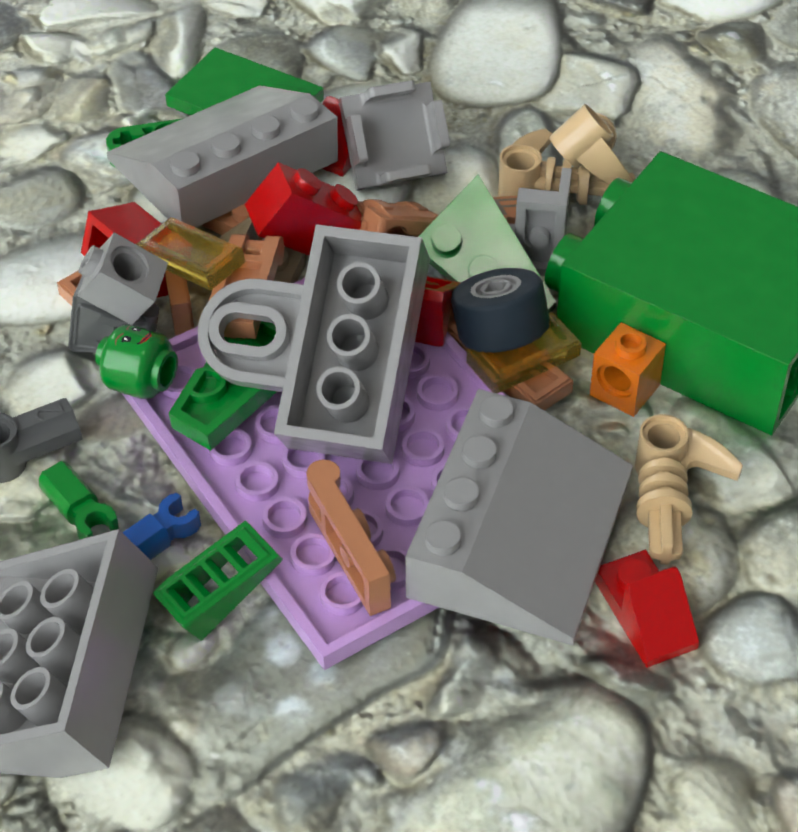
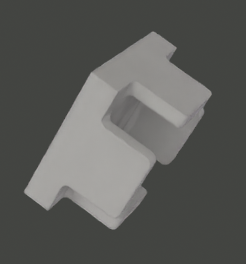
(394, 134)

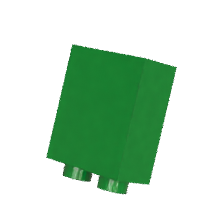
(699, 270)

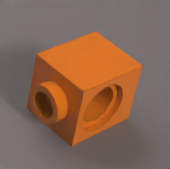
(627, 369)

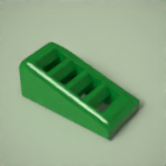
(192, 577)

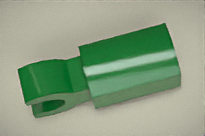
(76, 499)

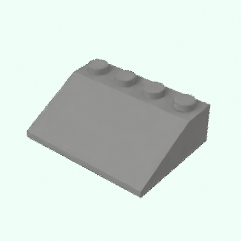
(226, 151)
(517, 520)
(69, 652)

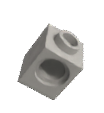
(121, 278)

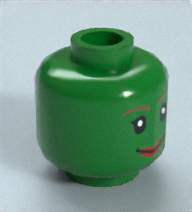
(136, 361)

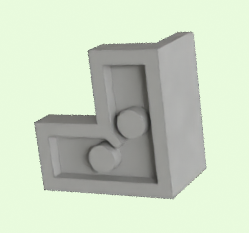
(542, 220)

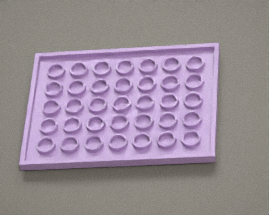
(266, 484)

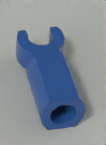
(156, 531)

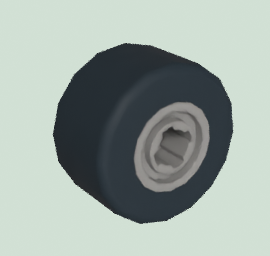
(500, 310)

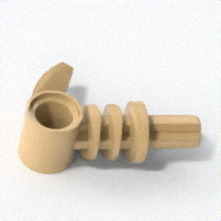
(589, 141)
(523, 168)
(662, 462)

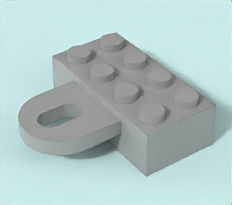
(337, 341)

